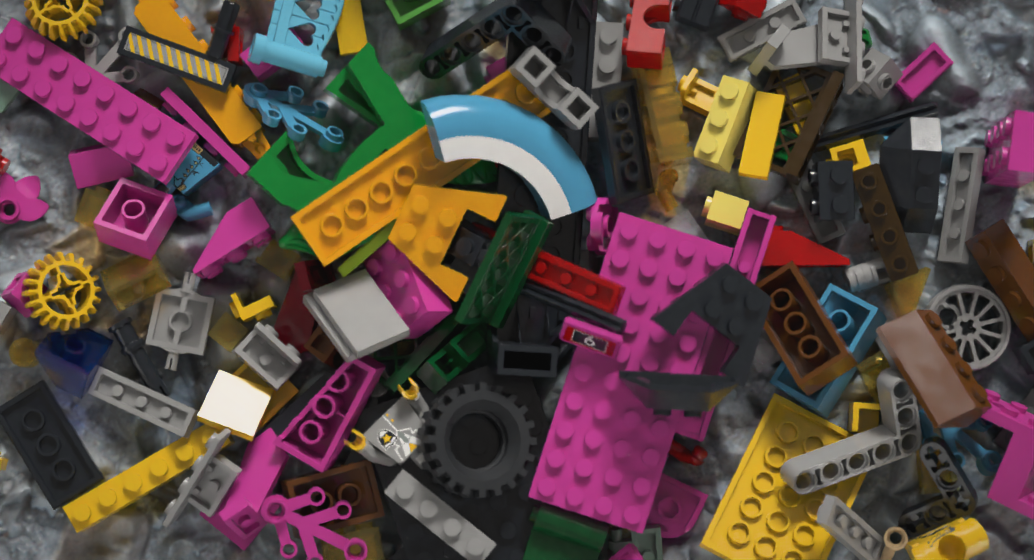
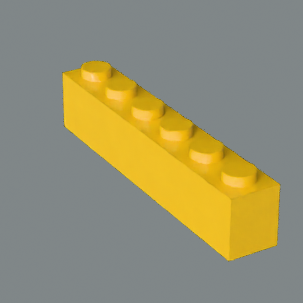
(140, 479)

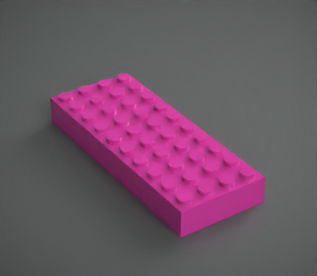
(602, 441)

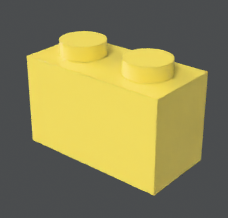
(724, 212)

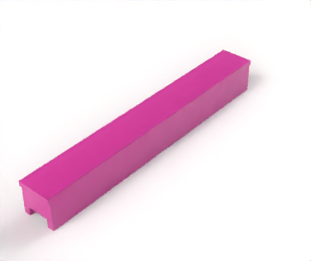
(716, 348)

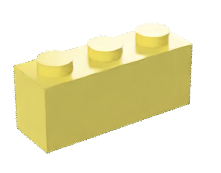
(725, 123)

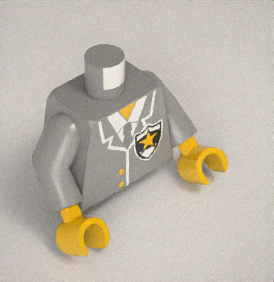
(394, 434)

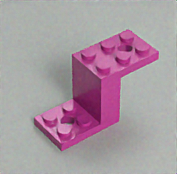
(1015, 477)

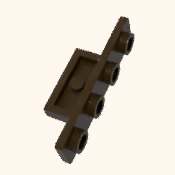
(884, 222)

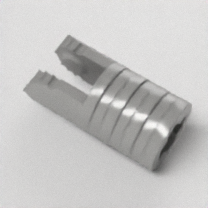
(865, 276)

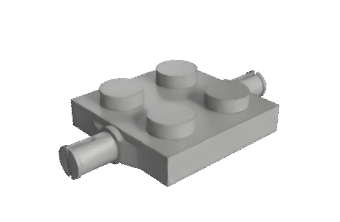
(180, 321)

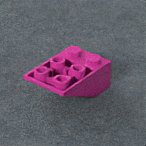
(237, 233)

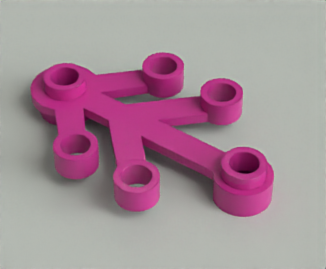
(309, 525)

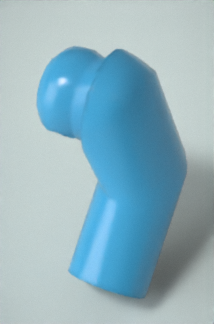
(189, 211)

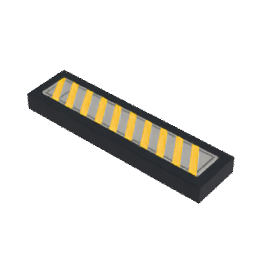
(177, 59)

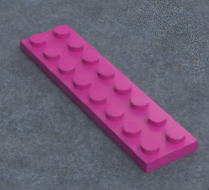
(93, 102)

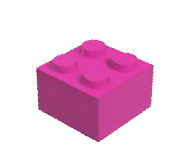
(135, 218)

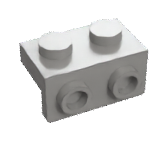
(269, 356)

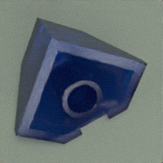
(73, 358)

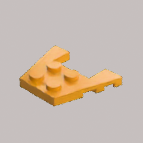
(429, 225)

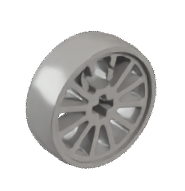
(960, 316)

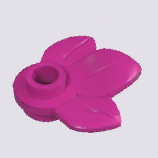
(23, 197)

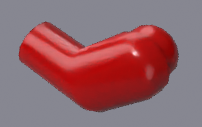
(684, 455)

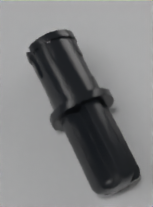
(223, 29)

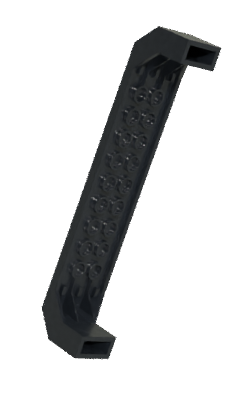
(532, 332)

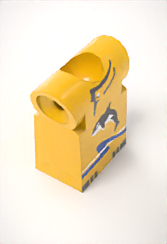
(952, 541)

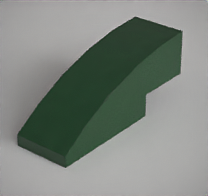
(454, 357)

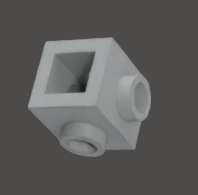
(880, 74)

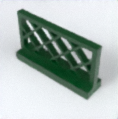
(518, 253)
(431, 344)

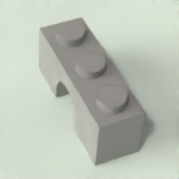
(562, 99)

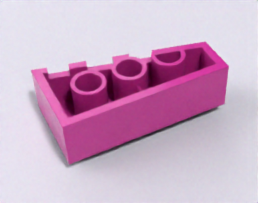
(327, 420)

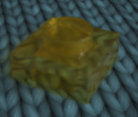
(228, 332)

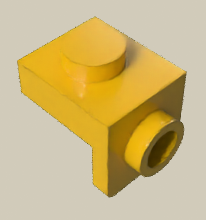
(696, 93)
(260, 309)

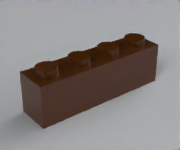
(1007, 271)

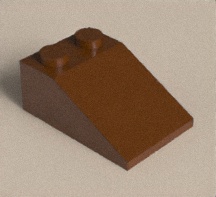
(347, 482)

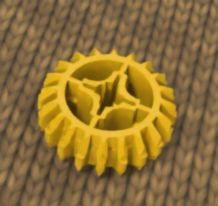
(43, 18)
(57, 280)

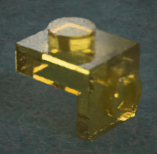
(869, 372)

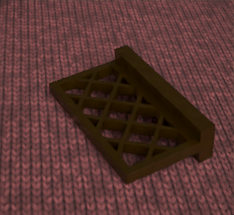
(814, 121)

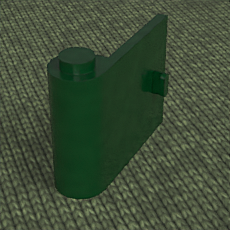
(564, 535)

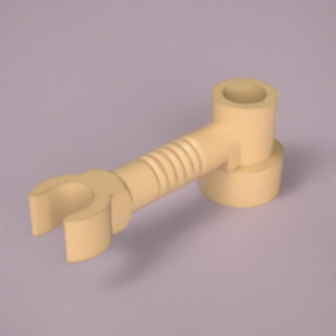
(890, 547)

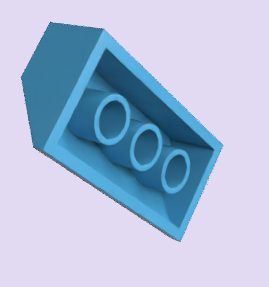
(857, 326)

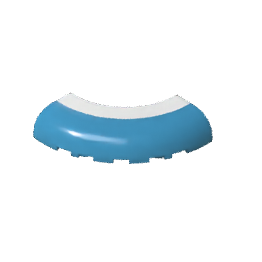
(517, 139)

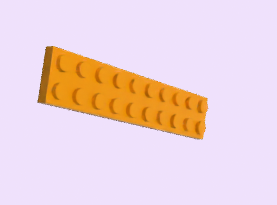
(380, 188)

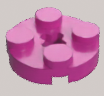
(602, 224)

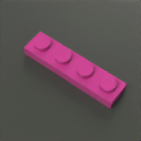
(213, 143)

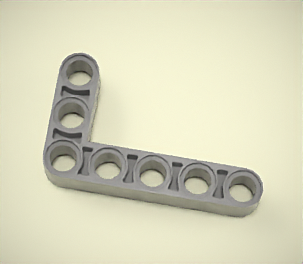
(865, 451)

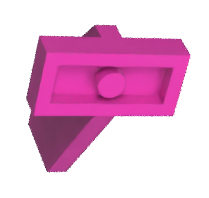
(259, 474)

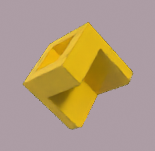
(862, 416)

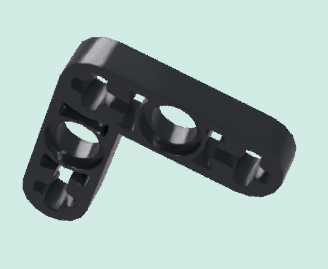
(949, 495)

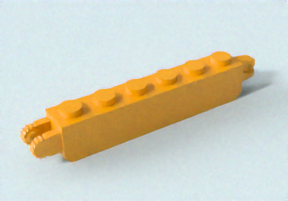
(227, 110)

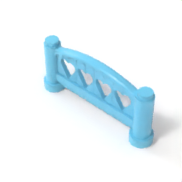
(283, 48)

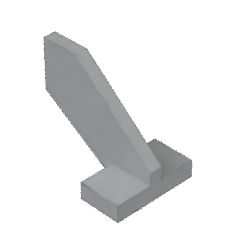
(788, 50)

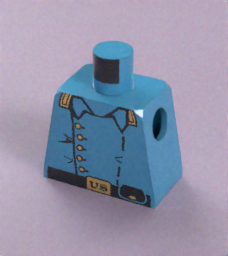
(192, 173)

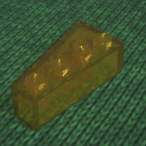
(663, 115)

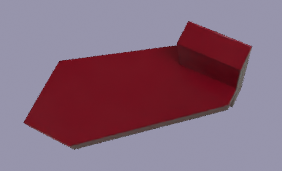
(294, 320)

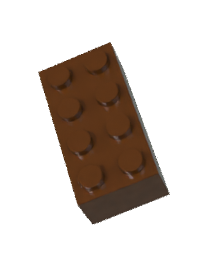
(803, 330)

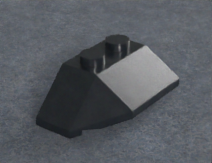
(912, 171)
(678, 391)

